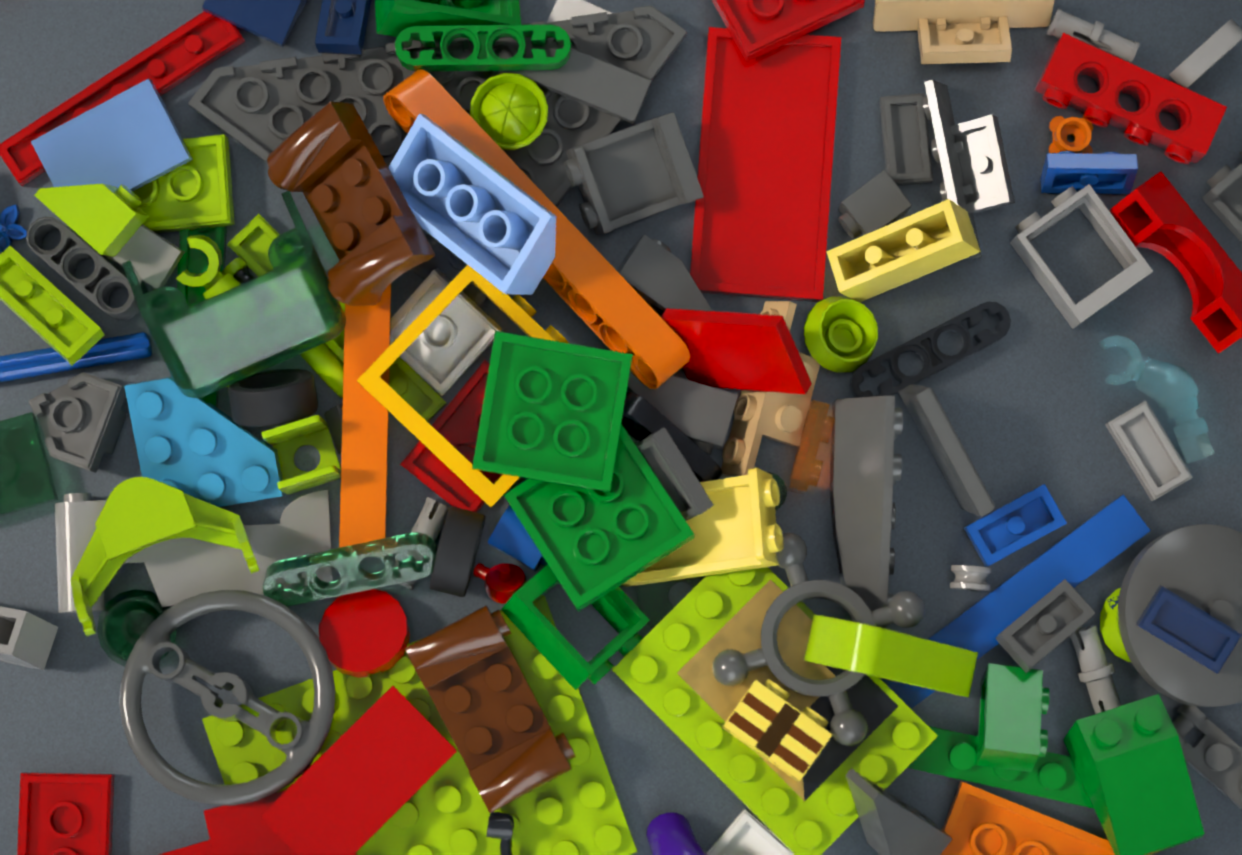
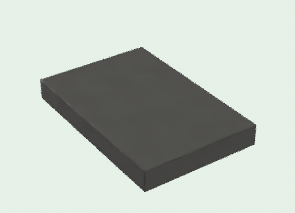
(947, 449)

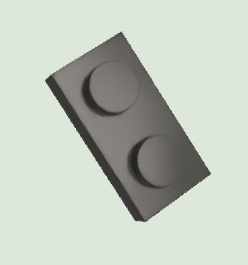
(1045, 626)

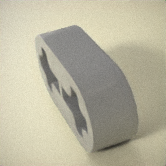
(1207, 54)

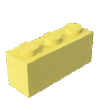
(903, 251)

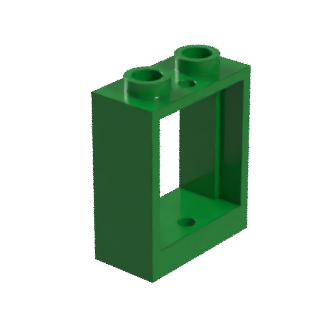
(614, 607)

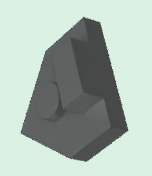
(81, 419)

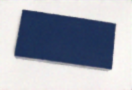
(1189, 629)

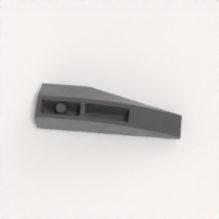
(862, 493)

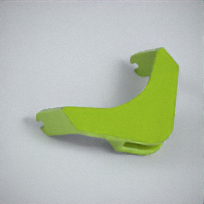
(142, 515)

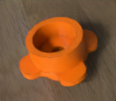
(1075, 126)

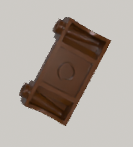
(353, 201)
(490, 708)

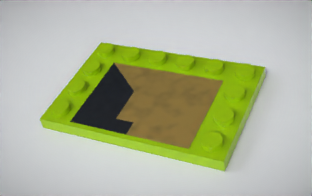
(677, 683)

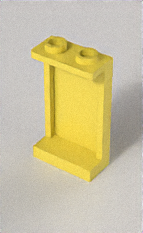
(729, 536)

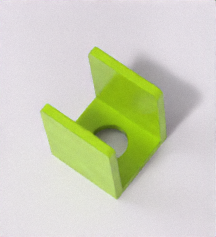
(292, 436)

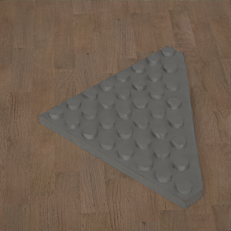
(274, 98)

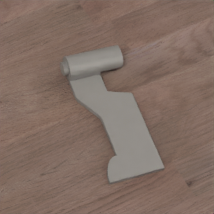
(193, 566)

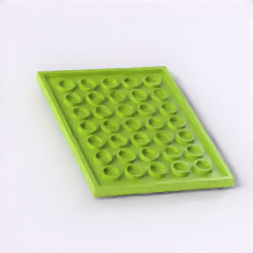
(447, 814)

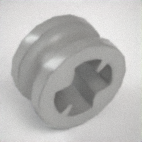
(970, 578)

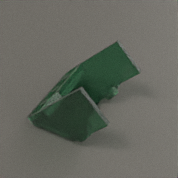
(248, 324)

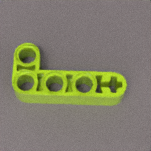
(891, 655)

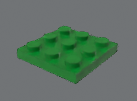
(552, 411)
(600, 536)

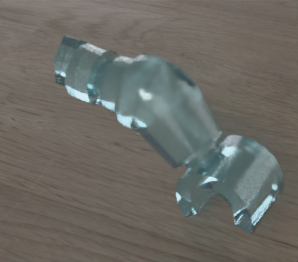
(1172, 390)

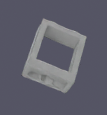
(1110, 232)

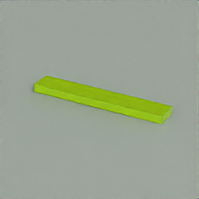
(253, 246)

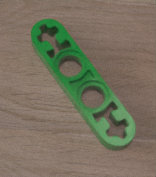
(483, 39)

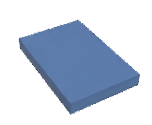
(115, 143)

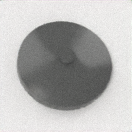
(1206, 570)

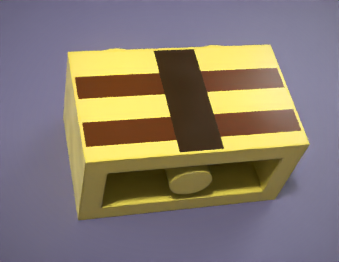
(777, 729)

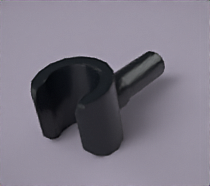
(501, 827)

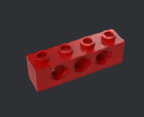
(1196, 114)

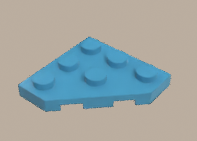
(199, 447)

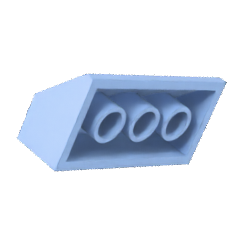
(474, 209)

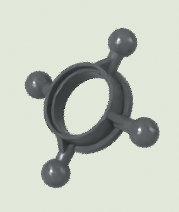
(732, 667)

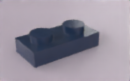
(342, 26)

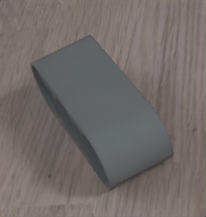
(66, 258)

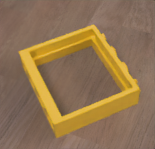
(518, 311)

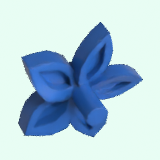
(9, 228)

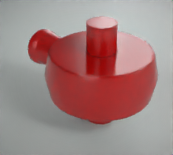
(500, 580)

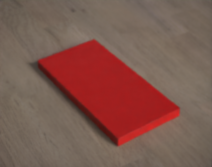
(765, 168)

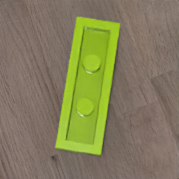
(45, 308)

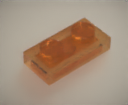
(806, 467)

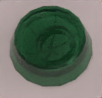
(126, 620)

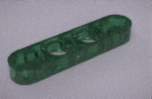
(347, 562)

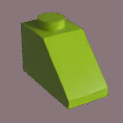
(97, 213)

